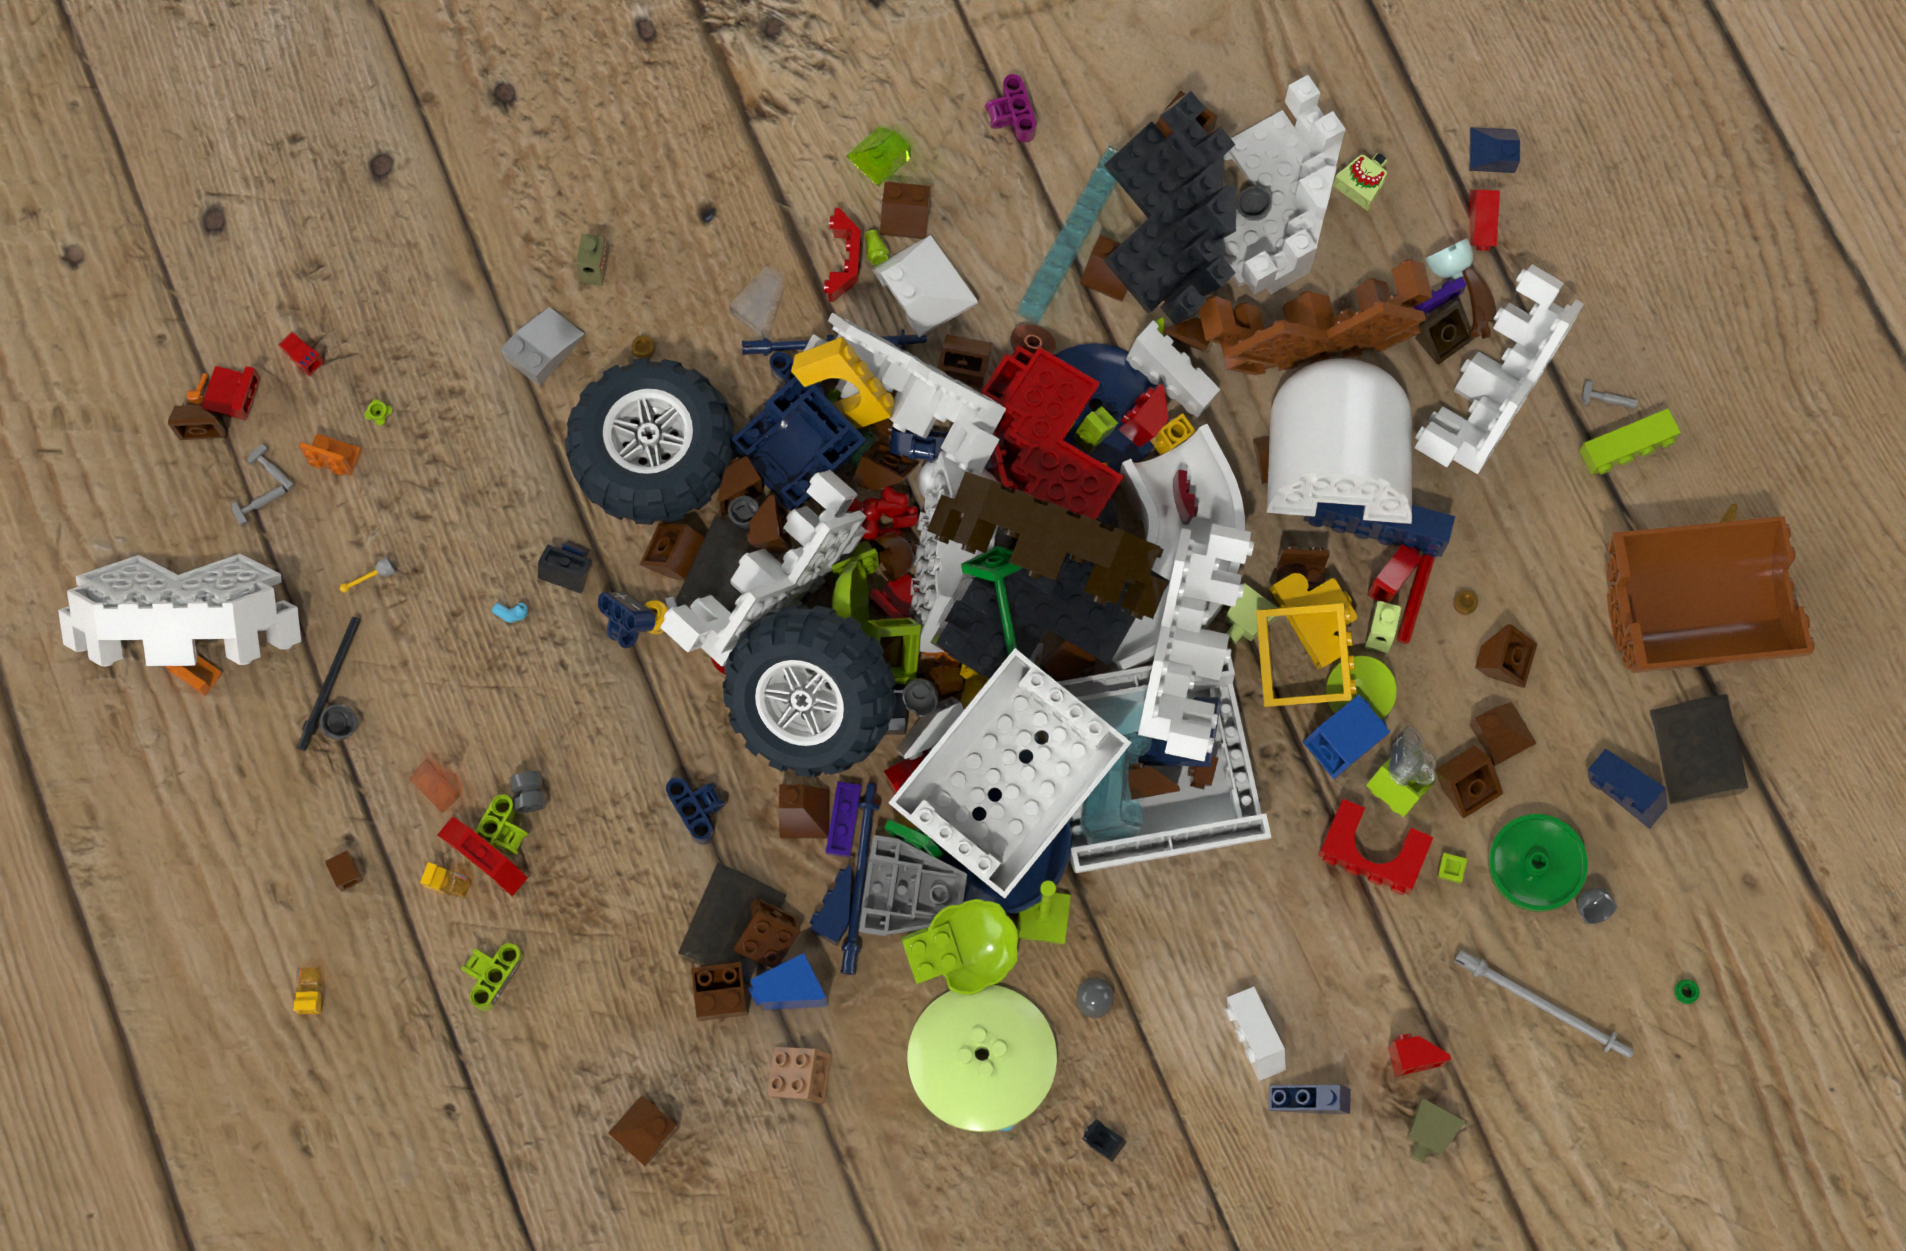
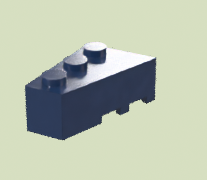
(1628, 787)

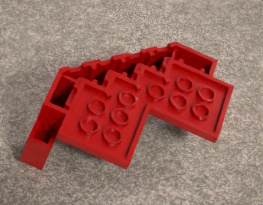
(1041, 407)

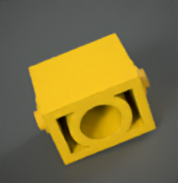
(1173, 434)

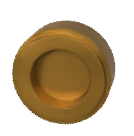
(643, 347)
(1465, 602)

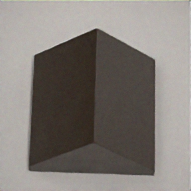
(1445, 333)

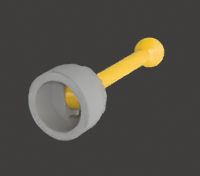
(384, 568)

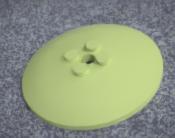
(986, 1092)

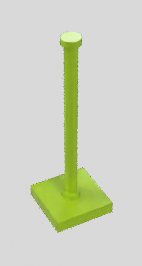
(1047, 919)

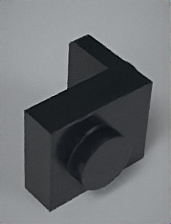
(1103, 1140)

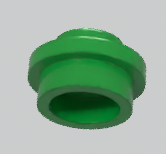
(1691, 986)

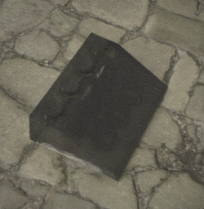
(716, 565)
(1699, 750)
(723, 918)

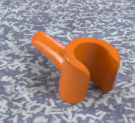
(196, 396)

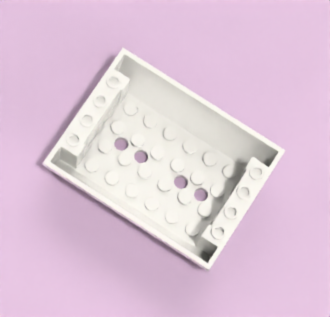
(984, 754)

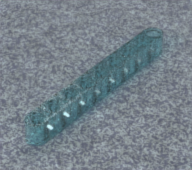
(1068, 241)

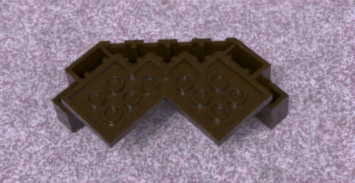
(1047, 536)

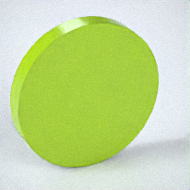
(1373, 683)

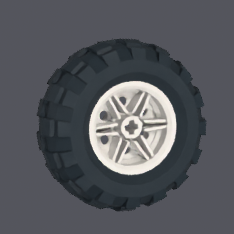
(661, 487)
(789, 715)

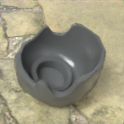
(1254, 203)
(920, 697)
(338, 722)
(1596, 905)
(1094, 997)

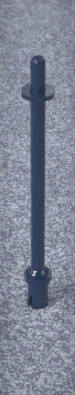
(767, 346)
(851, 947)

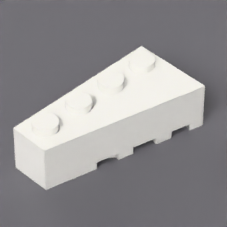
(1166, 366)

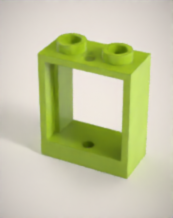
(910, 647)

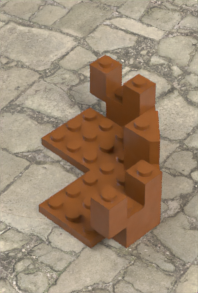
(1312, 330)

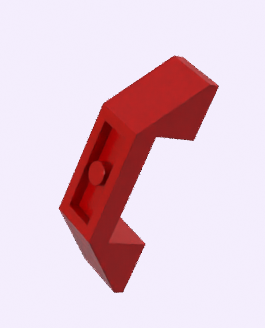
(842, 281)
(483, 855)

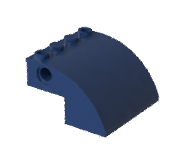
(795, 440)

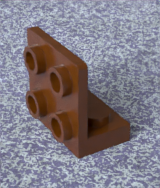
(1308, 563)
(768, 934)

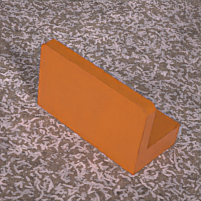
(199, 676)

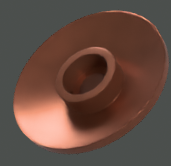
(1031, 338)

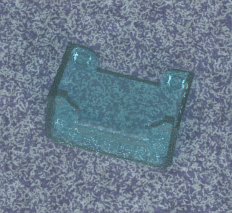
(1106, 810)

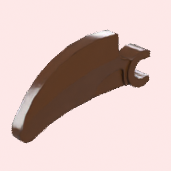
(1482, 303)

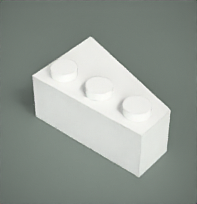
(1256, 1033)

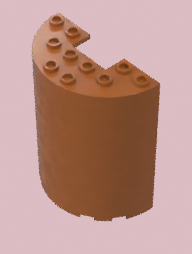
(1705, 595)

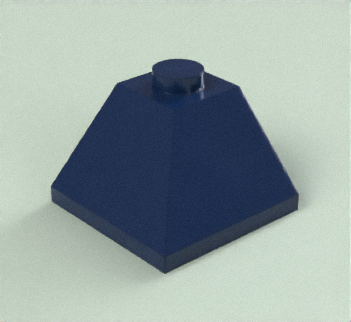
(1494, 150)

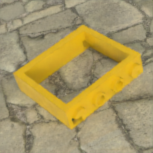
(1345, 640)

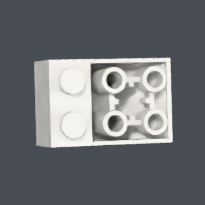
(930, 729)

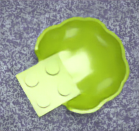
(851, 594)
(966, 944)

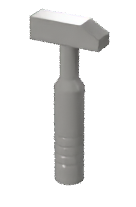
(1606, 397)
(258, 454)
(257, 503)

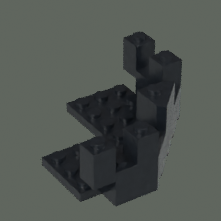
(1188, 211)
(974, 628)

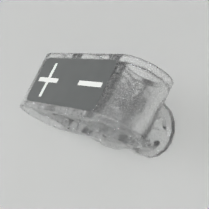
(1409, 759)

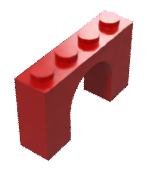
(1341, 849)

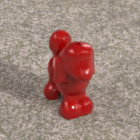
(890, 504)

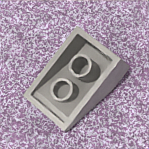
(541, 345)

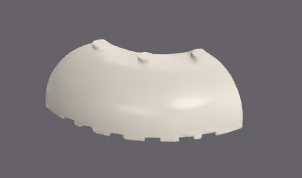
(937, 563)

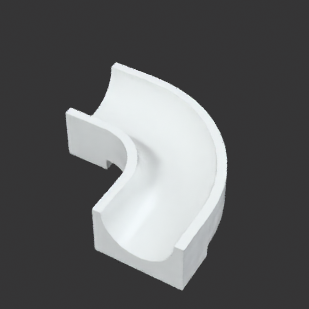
(1150, 494)

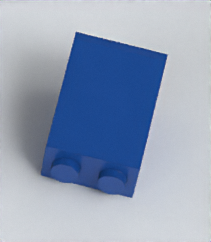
(1346, 736)
(788, 986)

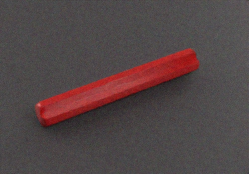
(1415, 599)

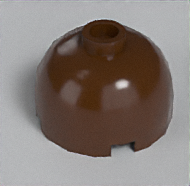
(895, 555)

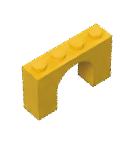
(840, 361)

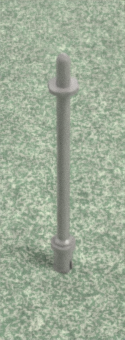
(1480, 969)

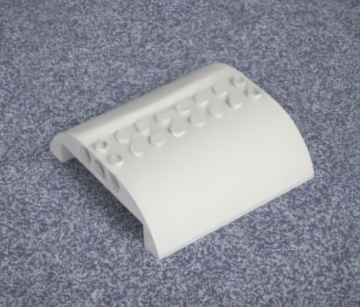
(1179, 820)

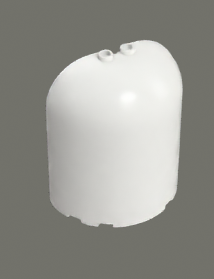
(1342, 440)

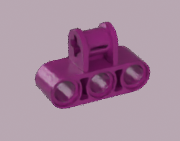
(1003, 110)

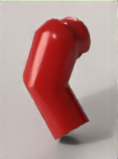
(909, 520)

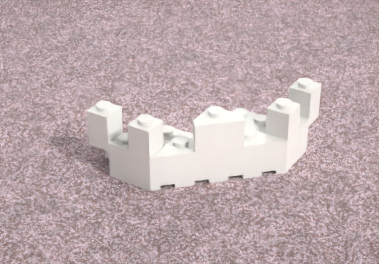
(1298, 173)
(1500, 389)
(924, 396)
(766, 582)
(172, 610)
(1186, 649)

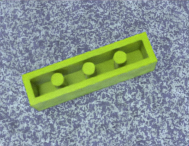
(1629, 442)

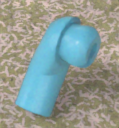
(511, 615)

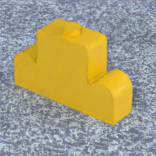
(1314, 629)

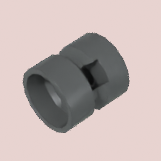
(742, 511)
(528, 793)

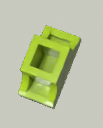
(1095, 429)

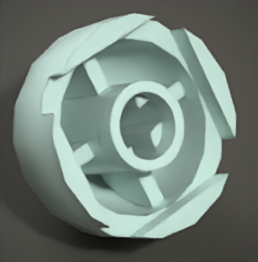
(1451, 260)

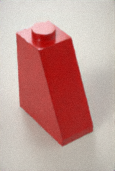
(1484, 218)
(1395, 574)

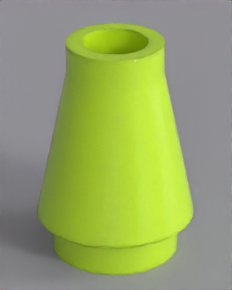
(875, 248)

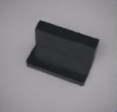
(563, 568)

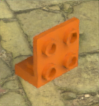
(332, 454)

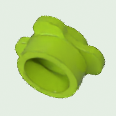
(377, 405)

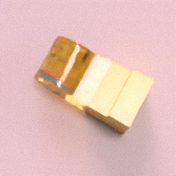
(445, 881)
(308, 991)

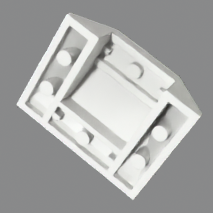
(925, 285)

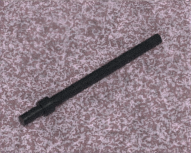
(310, 726)

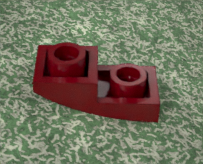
(1183, 499)

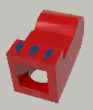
(301, 354)

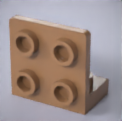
(799, 1074)

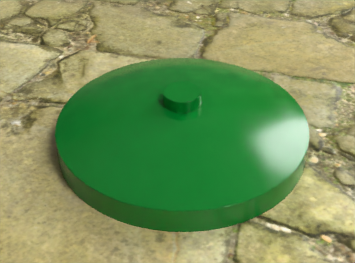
(1538, 863)

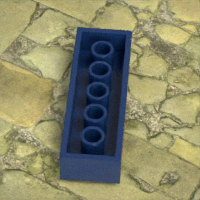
(1427, 533)

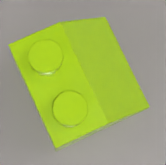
(1399, 798)

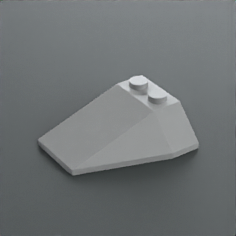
(906, 888)

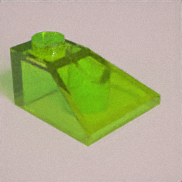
(880, 154)

